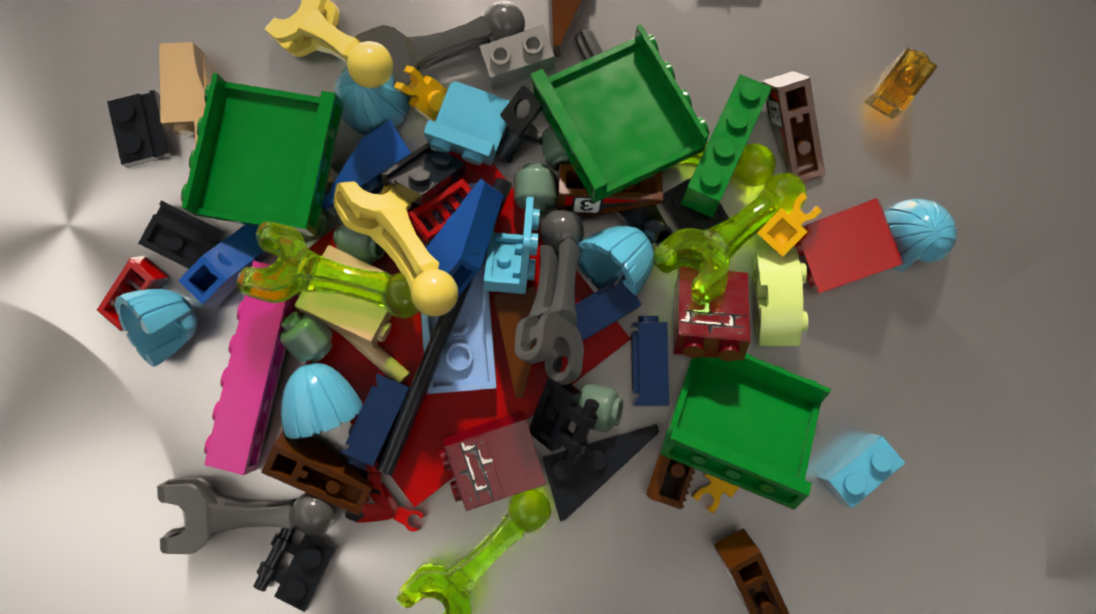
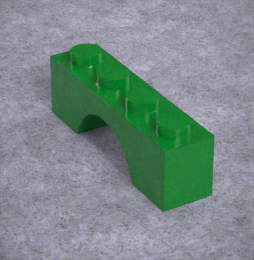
(725, 145)

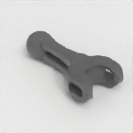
(498, 22)
(554, 311)
(212, 513)

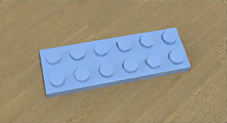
(469, 353)

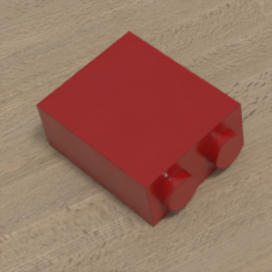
(848, 246)

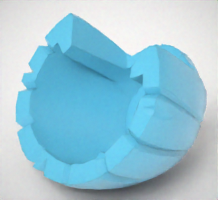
(370, 107)
(921, 231)
(614, 252)
(156, 322)
(317, 401)

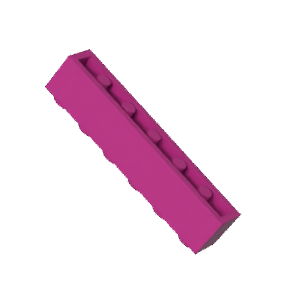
(248, 385)

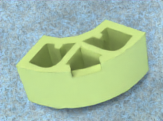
(779, 298)

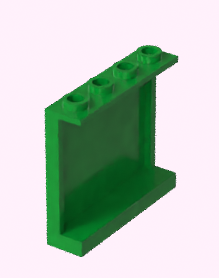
(620, 116)
(262, 155)
(746, 426)

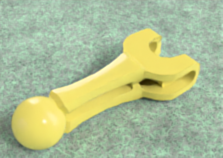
(315, 29)
(387, 223)

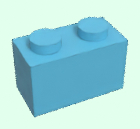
(861, 470)

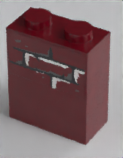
(716, 328)
(492, 461)

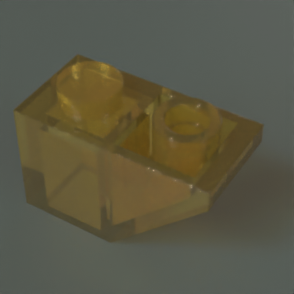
(900, 82)

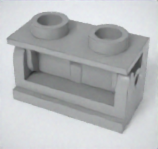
(517, 57)

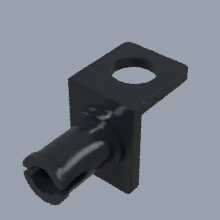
(520, 128)
(649, 221)

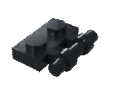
(554, 414)
(305, 571)

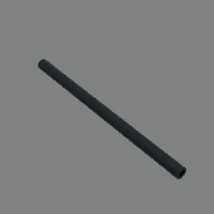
(427, 369)

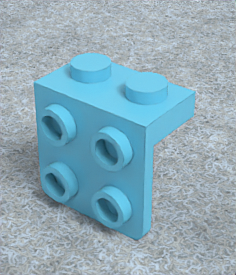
(468, 124)
(508, 256)

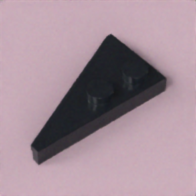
(601, 460)

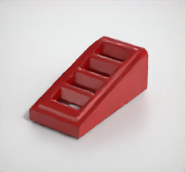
(436, 203)
(137, 270)

